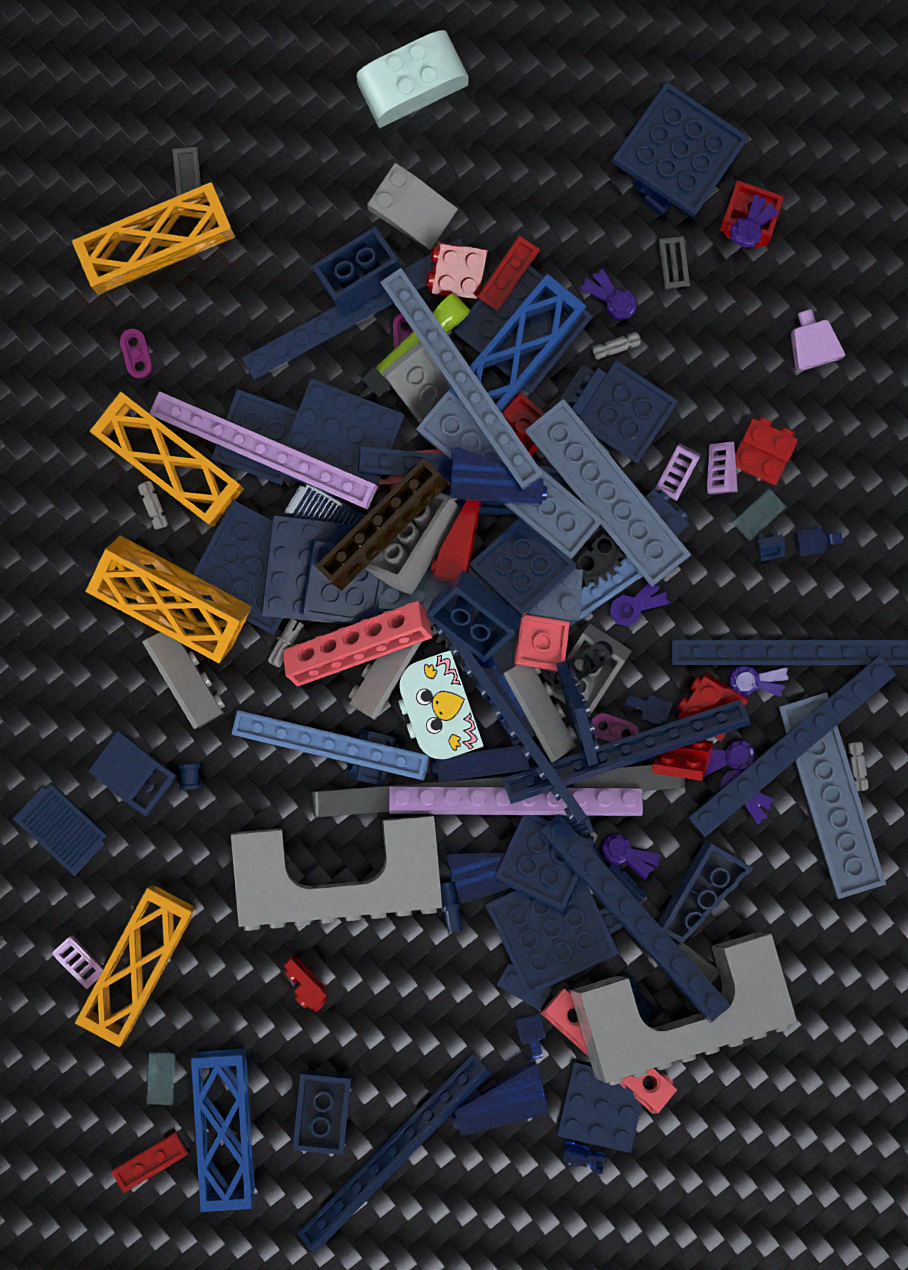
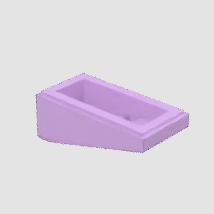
(685, 475)
(729, 477)
(65, 961)

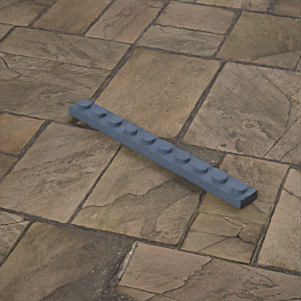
(462, 379)

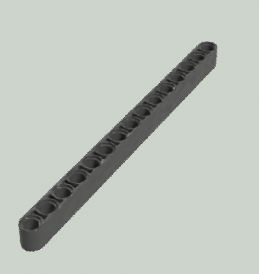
(377, 798)

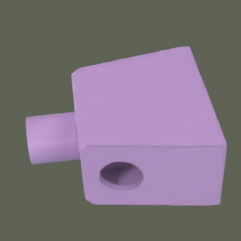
(814, 343)

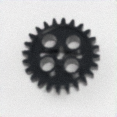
(602, 562)

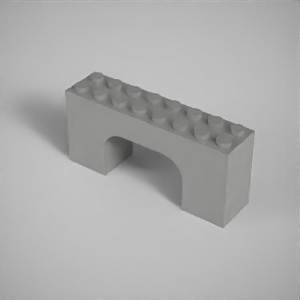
(272, 897)
(625, 1046)

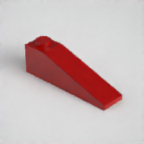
(458, 546)

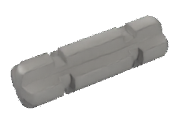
(616, 345)
(153, 505)
(858, 765)

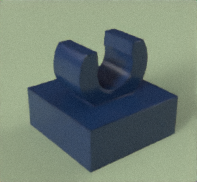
(771, 547)

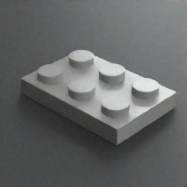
(417, 381)

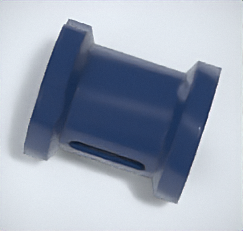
(189, 776)

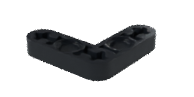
(584, 655)

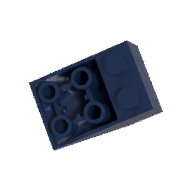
(133, 774)

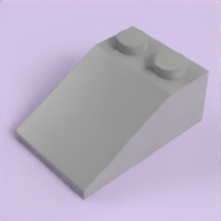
(411, 207)
(598, 681)

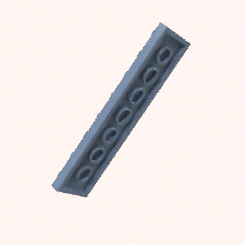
(607, 492)
(559, 519)
(560, 603)
(835, 806)

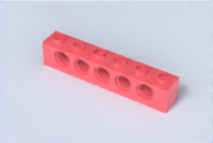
(357, 643)
(662, 1086)

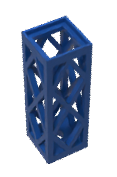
(558, 299)
(230, 1198)

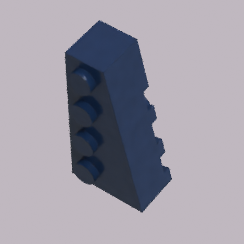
(702, 890)

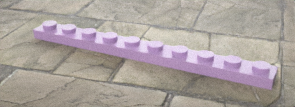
(264, 450)
(496, 802)

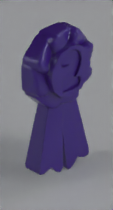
(747, 230)
(620, 303)
(627, 609)
(747, 680)
(737, 755)
(751, 804)
(618, 851)

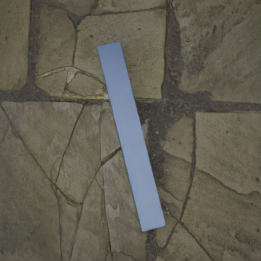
(591, 598)
(330, 745)

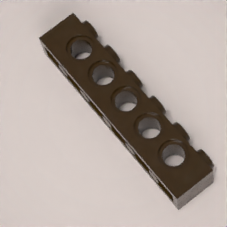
(382, 524)

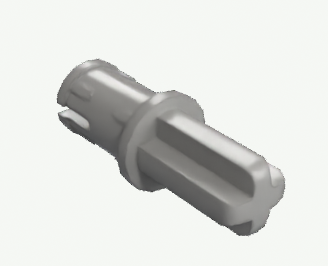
(284, 642)

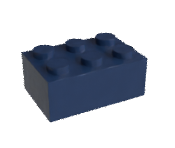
(356, 270)
(473, 616)
(322, 1112)

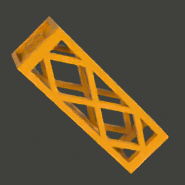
(154, 216)
(115, 419)
(160, 614)
(103, 1023)

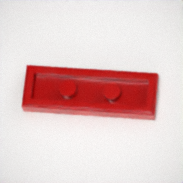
(508, 273)
(150, 1162)

